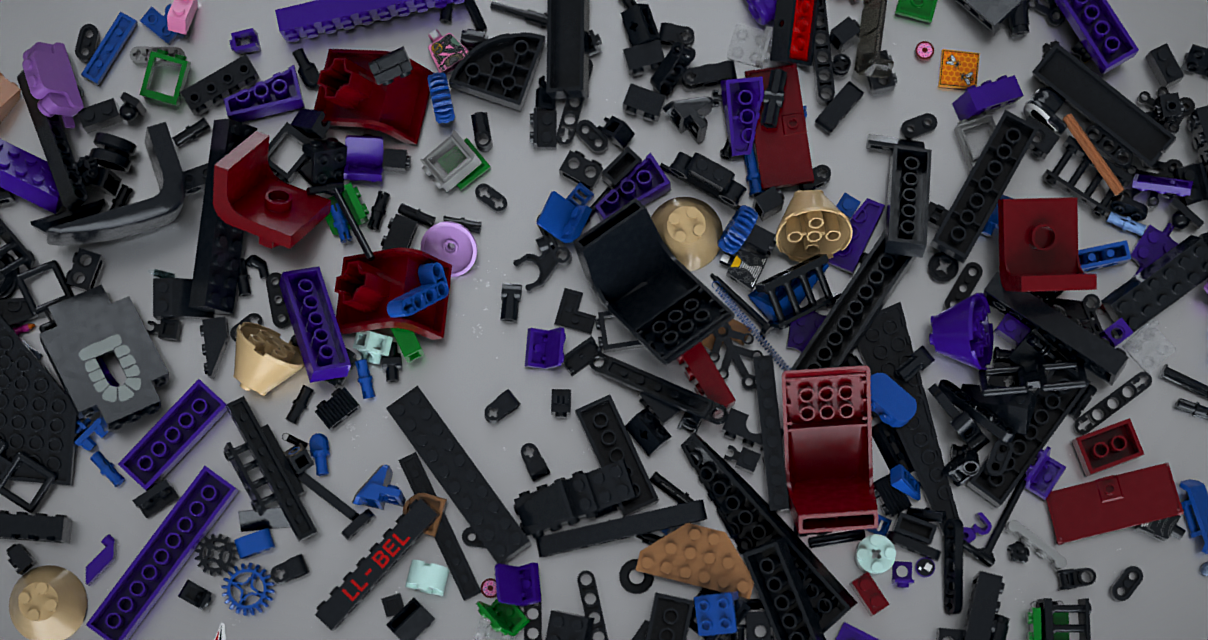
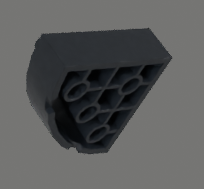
(500, 68)

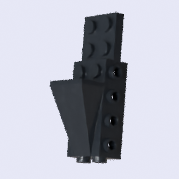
(573, 498)

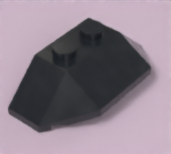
(69, 216)

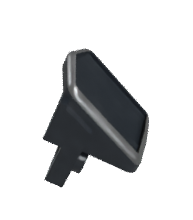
(690, 115)

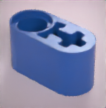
(254, 543)

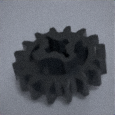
(209, 544)

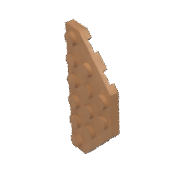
(698, 558)

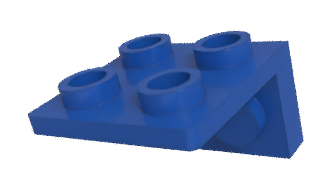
(563, 218)
(716, 613)

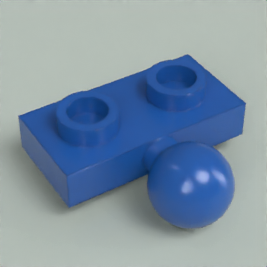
(158, 24)

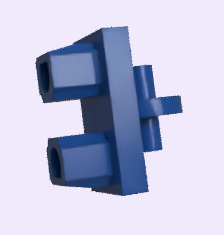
(85, 440)

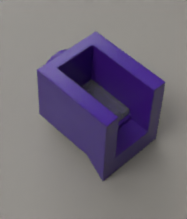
(245, 41)

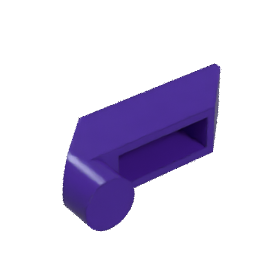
(102, 560)

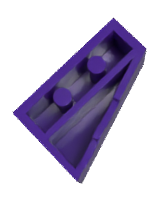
(987, 97)

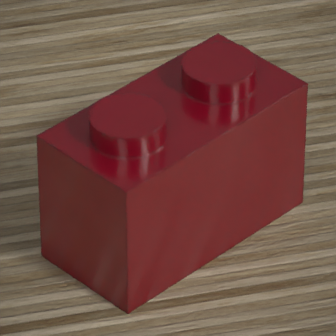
(869, 594)

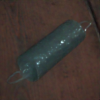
(162, 274)

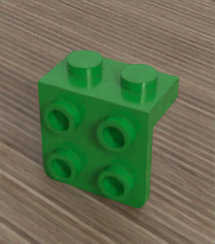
(357, 209)
(504, 617)
(1034, 622)

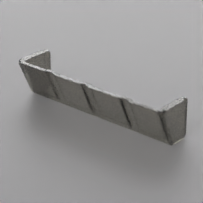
(869, 48)

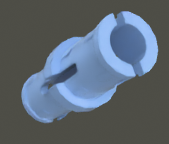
(1126, 223)

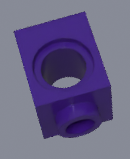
(1122, 329)

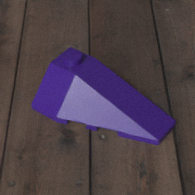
(741, 108)

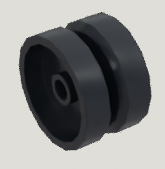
(112, 151)

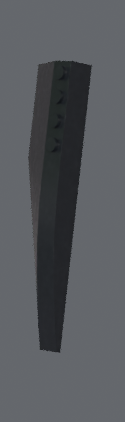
(752, 524)

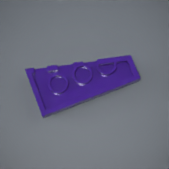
(863, 226)

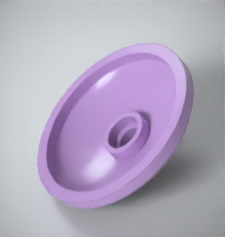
(437, 241)

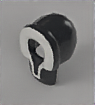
(1043, 106)

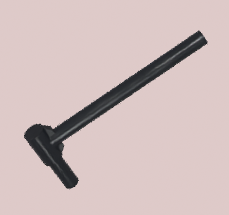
(336, 189)
(985, 554)

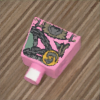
(446, 51)

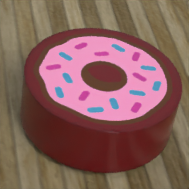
(924, 51)
(488, 588)

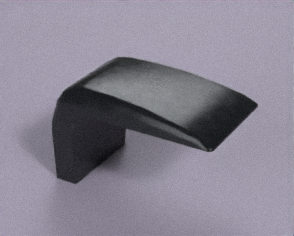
(136, 216)
(670, 310)

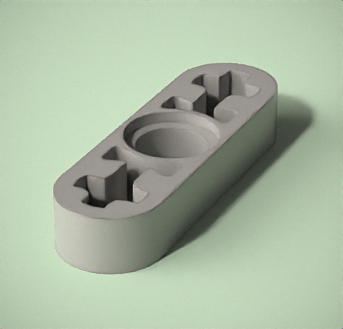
(144, 49)

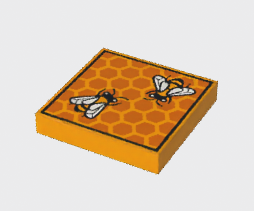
(958, 69)

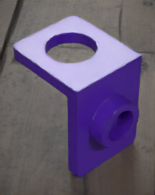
(902, 582)

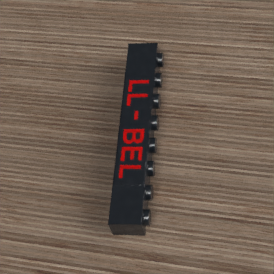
(377, 564)

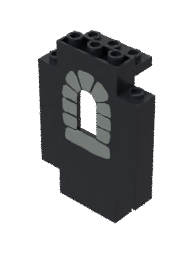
(93, 327)

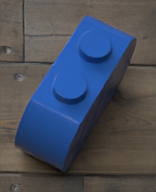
(891, 401)

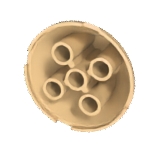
(812, 227)
(689, 230)
(263, 358)
(48, 603)

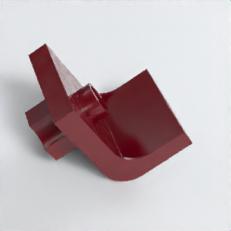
(354, 98)
(260, 203)
(1040, 246)
(369, 286)

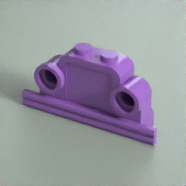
(52, 81)

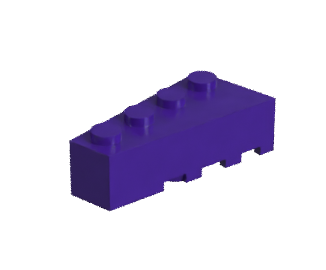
(267, 97)
(643, 183)

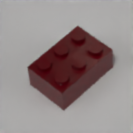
(1108, 447)

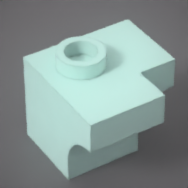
(372, 346)

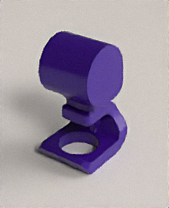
(969, 534)

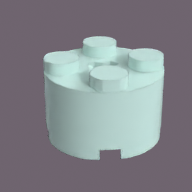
(875, 543)
(427, 577)

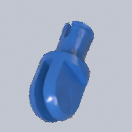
(320, 451)

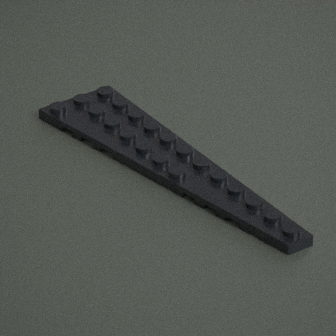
(883, 350)

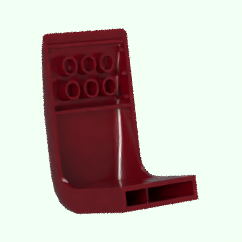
(829, 448)

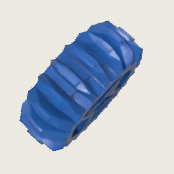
(441, 97)
(738, 229)
(244, 597)

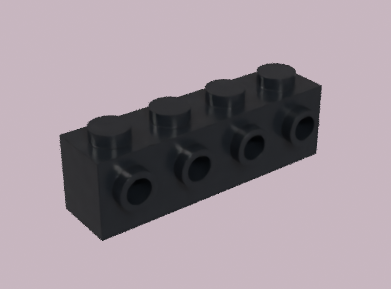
(219, 85)

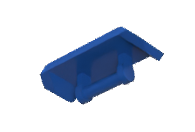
(1199, 501)

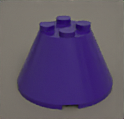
(965, 332)

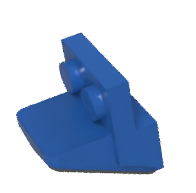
(379, 491)

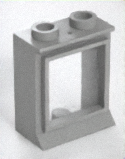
(973, 136)
(450, 162)

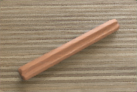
(1093, 154)

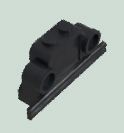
(707, 177)

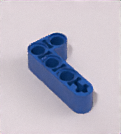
(432, 289)

